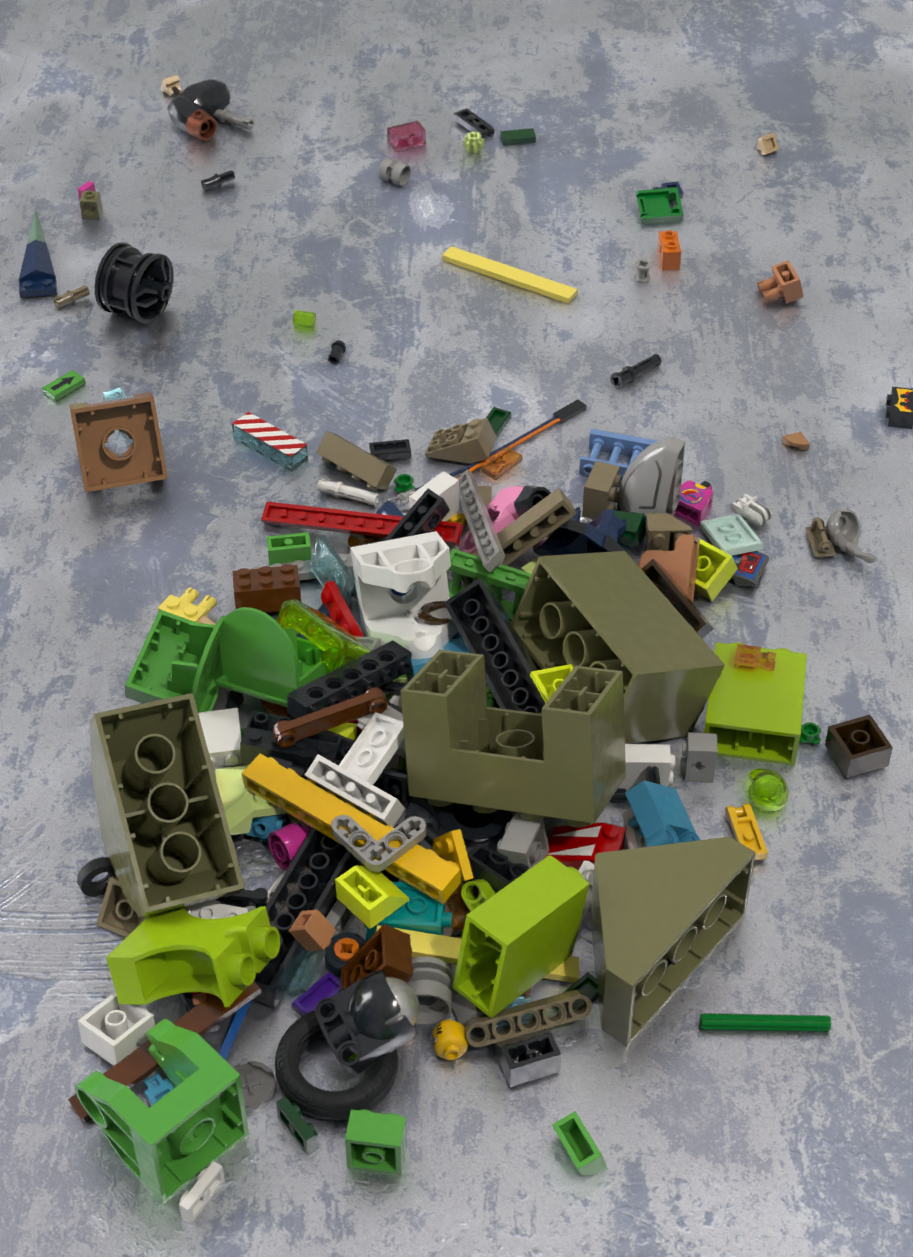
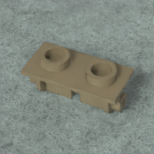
(819, 539)

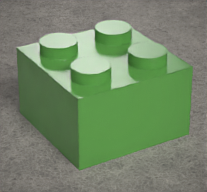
(376, 1142)

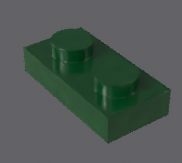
(292, 1118)

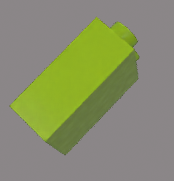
(759, 709)
(520, 935)

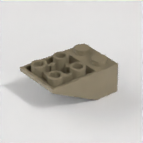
(463, 442)

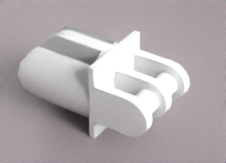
(752, 510)

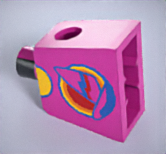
(694, 501)

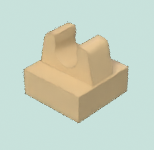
(170, 84)
(767, 144)

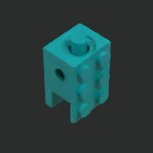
(418, 914)

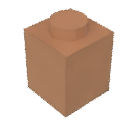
(312, 930)

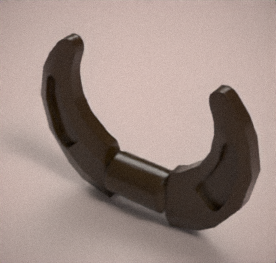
(426, 617)

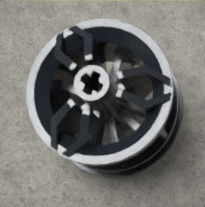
(134, 282)

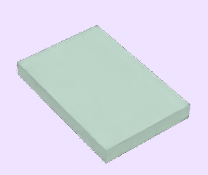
(731, 534)

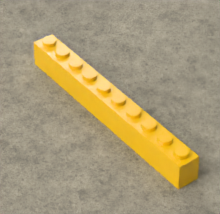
(318, 808)

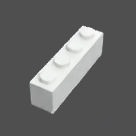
(355, 790)

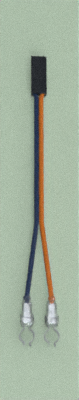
(560, 416)

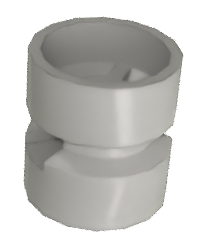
(394, 172)

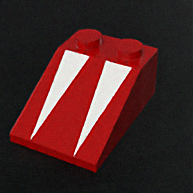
(581, 844)

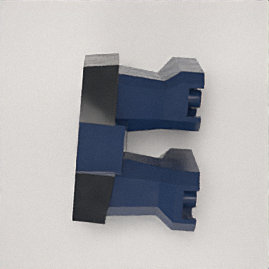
(582, 538)

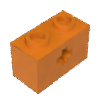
(669, 250)

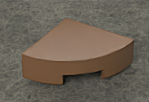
(796, 440)

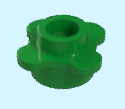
(403, 483)
(810, 733)

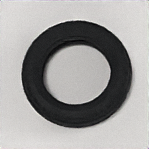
(324, 1103)

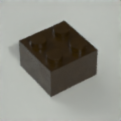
(858, 746)

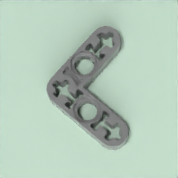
(375, 848)

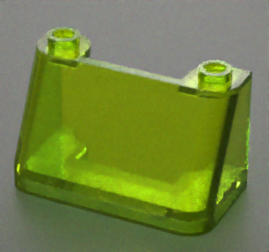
(335, 642)

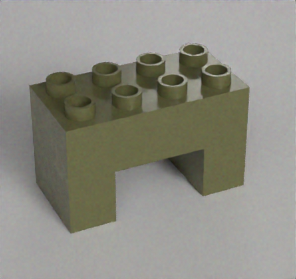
(511, 759)

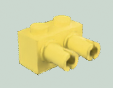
(184, 608)

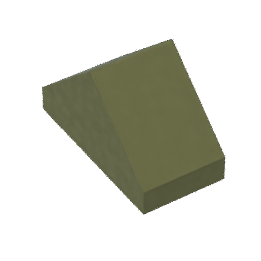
(657, 907)

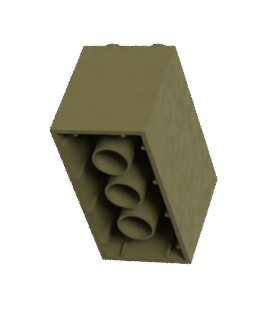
(613, 617)

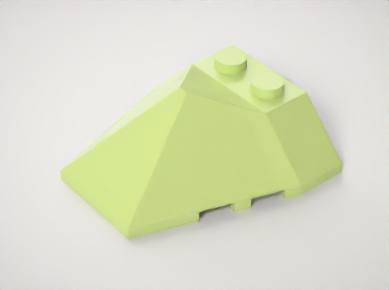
(242, 804)

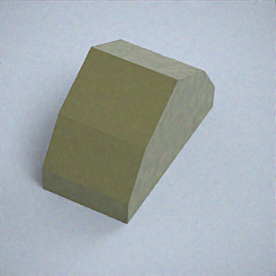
(161, 806)

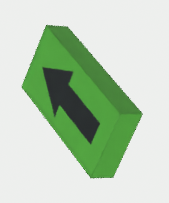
(63, 385)

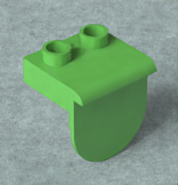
(265, 658)
(178, 661)

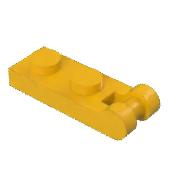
(746, 829)

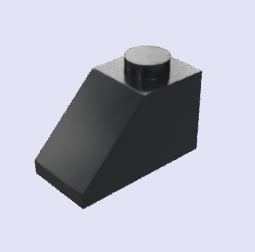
(396, 784)

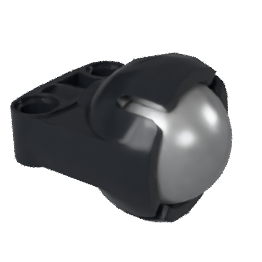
(369, 1019)

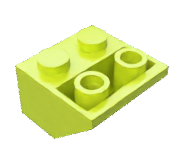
(369, 894)

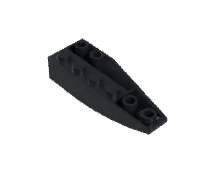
(260, 740)

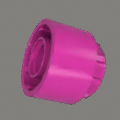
(286, 842)

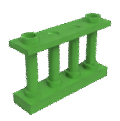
(501, 577)

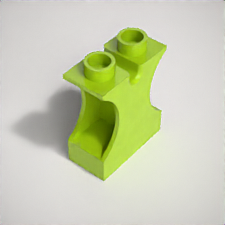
(192, 954)

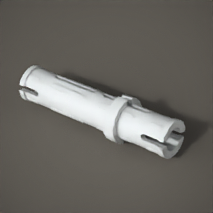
(340, 490)

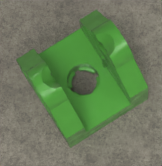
(185, 1127)

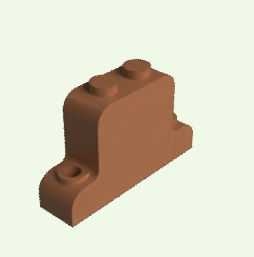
(679, 563)

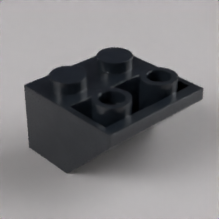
(528, 1057)

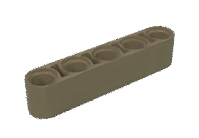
(539, 1022)

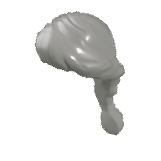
(845, 531)

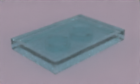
(329, 566)

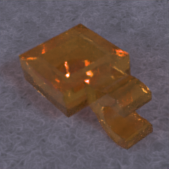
(751, 657)

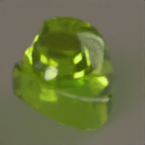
(767, 789)

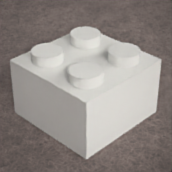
(115, 1029)

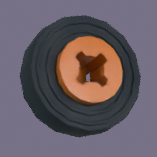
(337, 951)

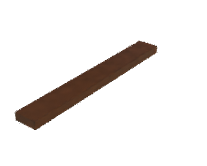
(199, 1020)

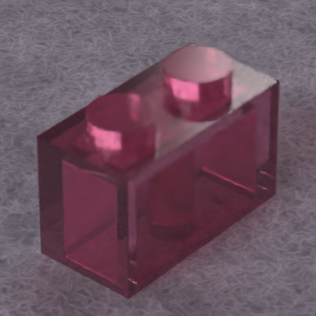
(406, 136)

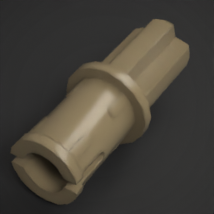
(71, 297)

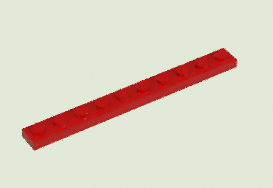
(346, 521)

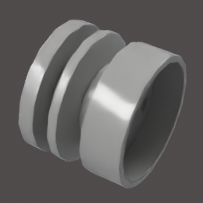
(433, 989)

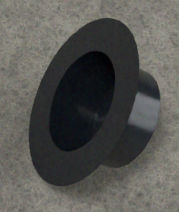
(474, 826)

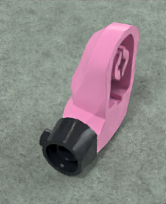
(506, 508)

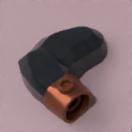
(196, 105)

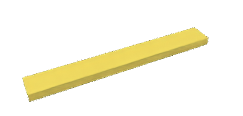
(510, 275)
(448, 949)

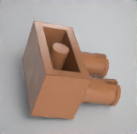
(782, 284)

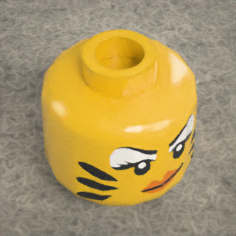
(449, 1040)

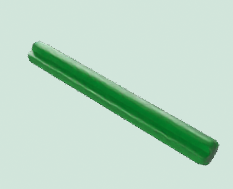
(765, 1022)

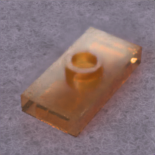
(501, 463)

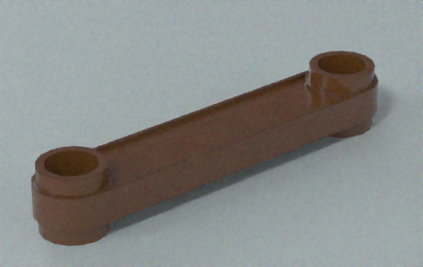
(289, 732)

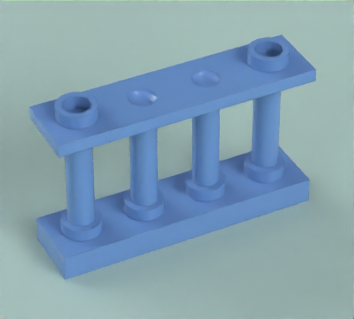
(612, 443)

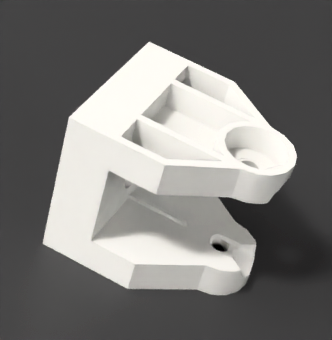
(404, 564)

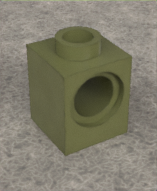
(90, 205)

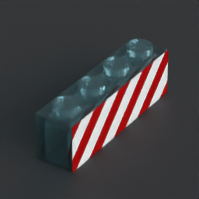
(270, 441)

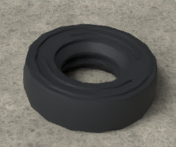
(91, 870)

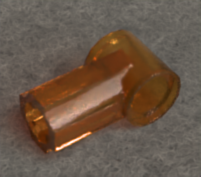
(458, 908)

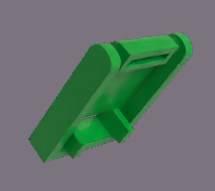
(655, 206)

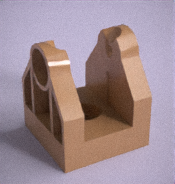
(131, 416)

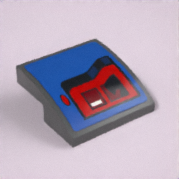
(750, 568)

